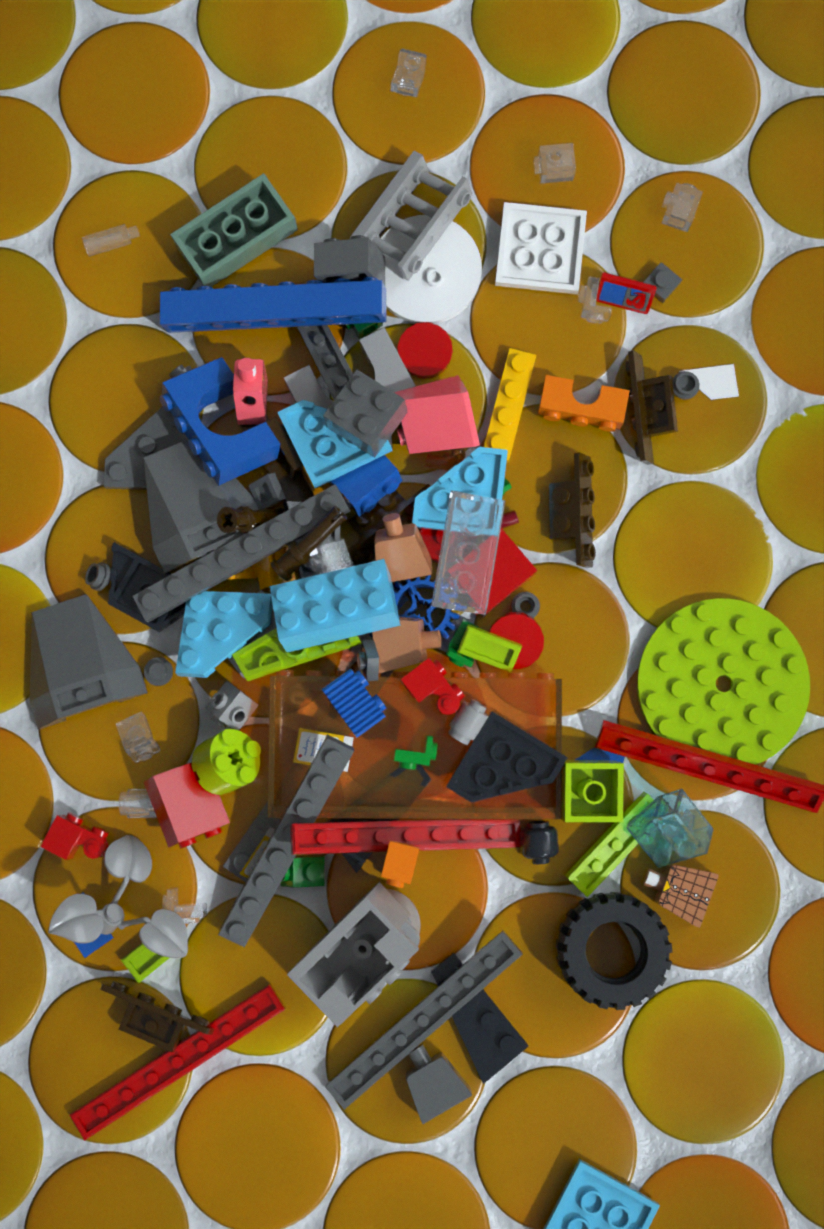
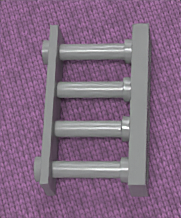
(399, 194)

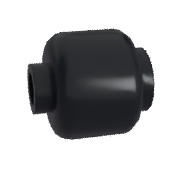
(539, 841)

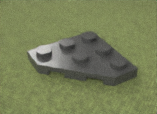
(126, 464)

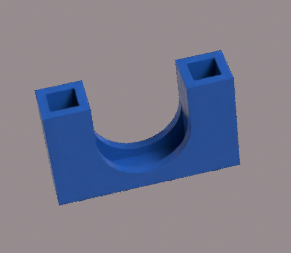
(221, 455)

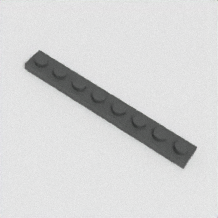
(237, 554)
(277, 856)
(423, 1019)

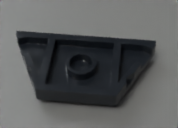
(132, 575)

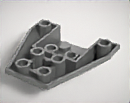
(186, 506)
(77, 662)

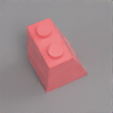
(437, 417)

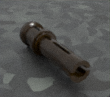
(244, 518)
(300, 552)

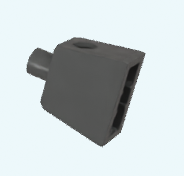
(434, 1084)

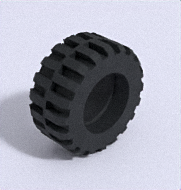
(646, 973)

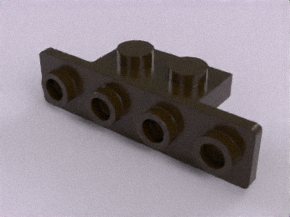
(652, 407)
(287, 466)
(572, 510)
(371, 521)
(152, 1022)

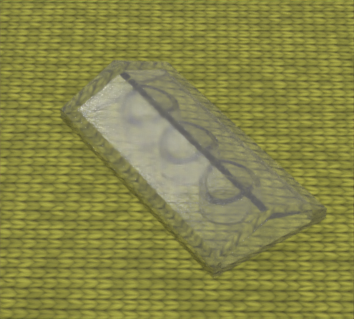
(468, 552)

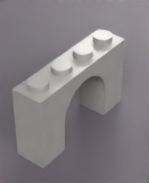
(380, 355)

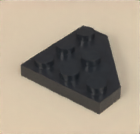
(504, 762)

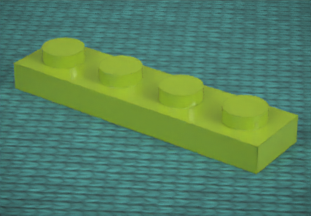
(607, 851)

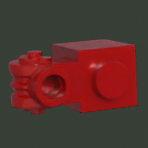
(428, 680)
(69, 833)

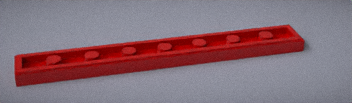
(710, 766)
(426, 834)
(174, 1065)

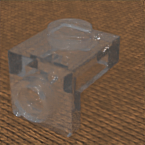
(409, 73)
(588, 296)
(188, 912)

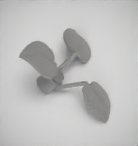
(82, 922)

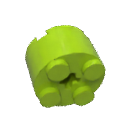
(226, 761)

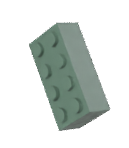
(234, 231)

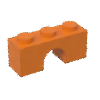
(559, 403)
(400, 863)

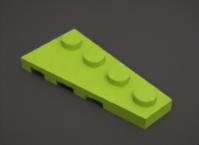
(268, 655)

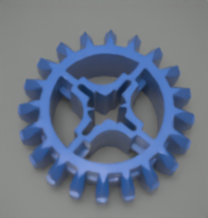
(411, 588)

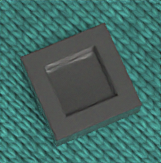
(664, 280)
(267, 491)
(369, 660)

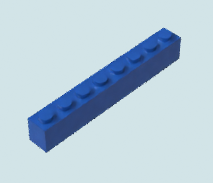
(273, 306)

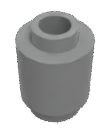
(468, 721)

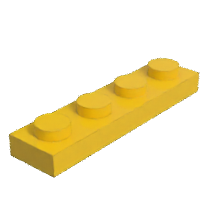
(510, 400)

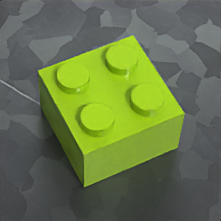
(592, 791)

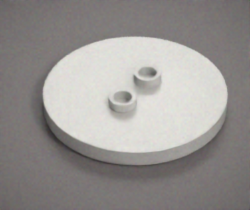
(443, 283)

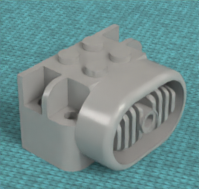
(360, 953)

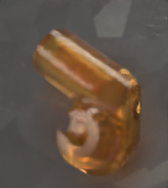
(446, 461)

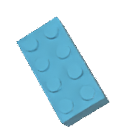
(334, 605)

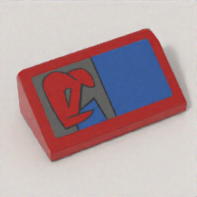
(625, 293)

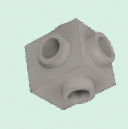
(231, 707)

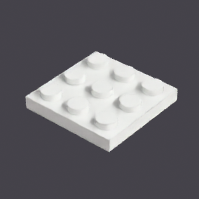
(541, 248)

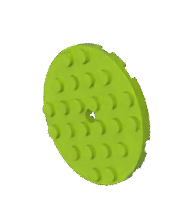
(733, 641)

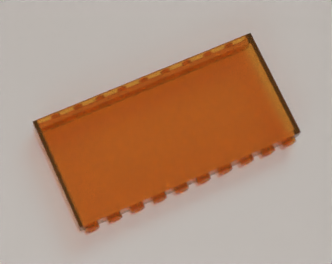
(368, 788)

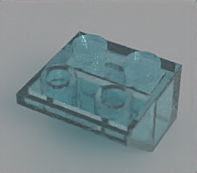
(671, 829)

